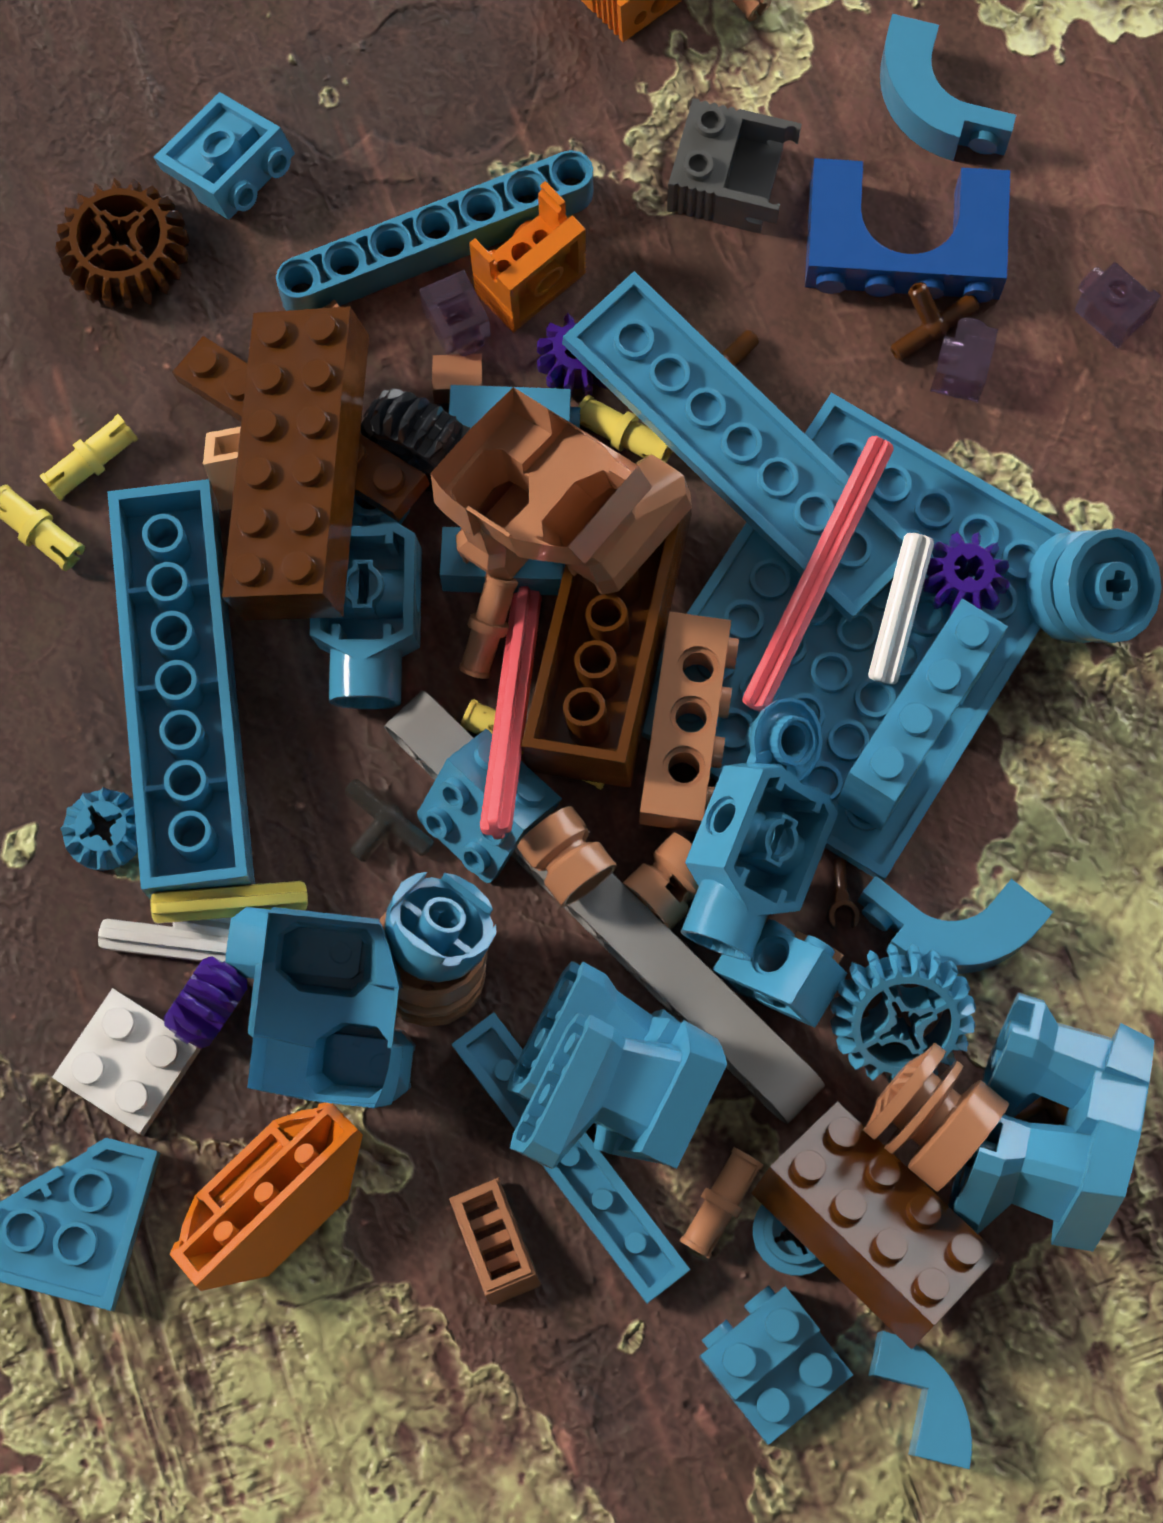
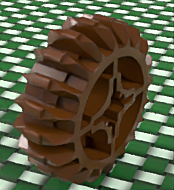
(113, 269)

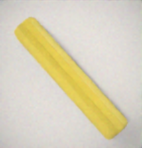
(225, 901)

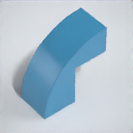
(941, 1420)

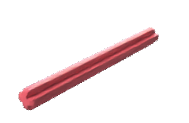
(818, 574)
(511, 714)

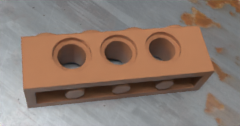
(687, 643)

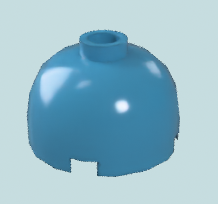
(438, 927)

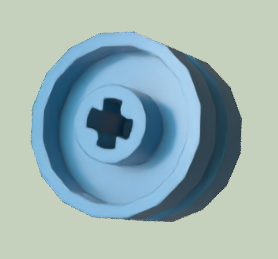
(1093, 586)

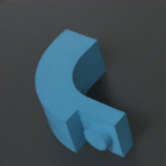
(921, 104)
(968, 943)

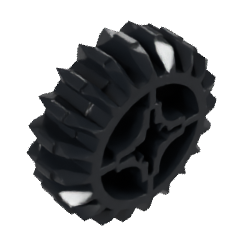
(412, 429)

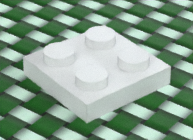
(126, 1062)

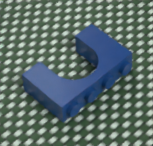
(847, 257)

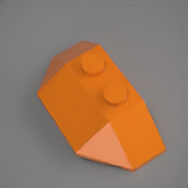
(269, 1198)

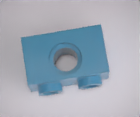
(786, 974)

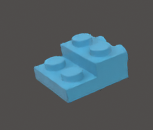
(226, 155)
(774, 1362)

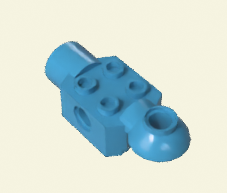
(379, 613)
(760, 833)

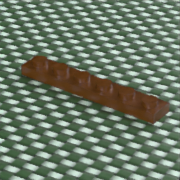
(380, 477)

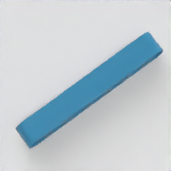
(411, 229)

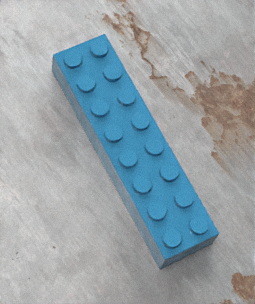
(179, 688)

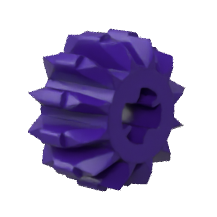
(558, 364)
(963, 558)
(205, 1002)

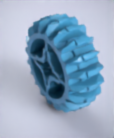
(938, 992)

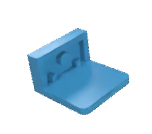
(456, 802)

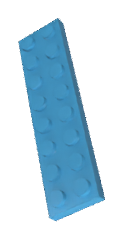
(732, 437)

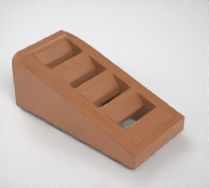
(513, 1283)

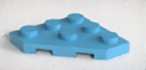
(78, 1224)

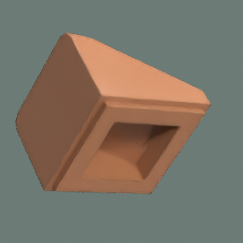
(454, 370)

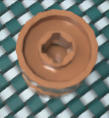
(562, 850)
(669, 866)

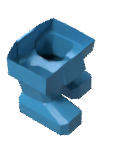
(321, 1006)
(614, 1067)
(1066, 1170)

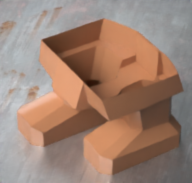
(552, 493)

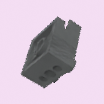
(729, 165)

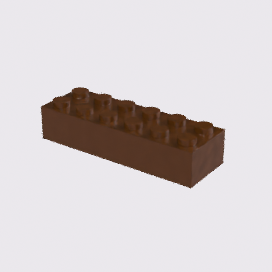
(296, 465)
(601, 670)

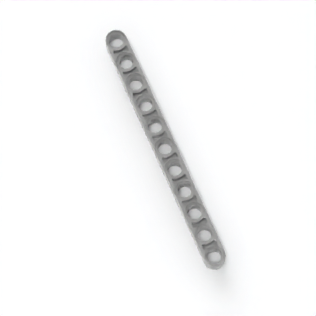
(644, 946)

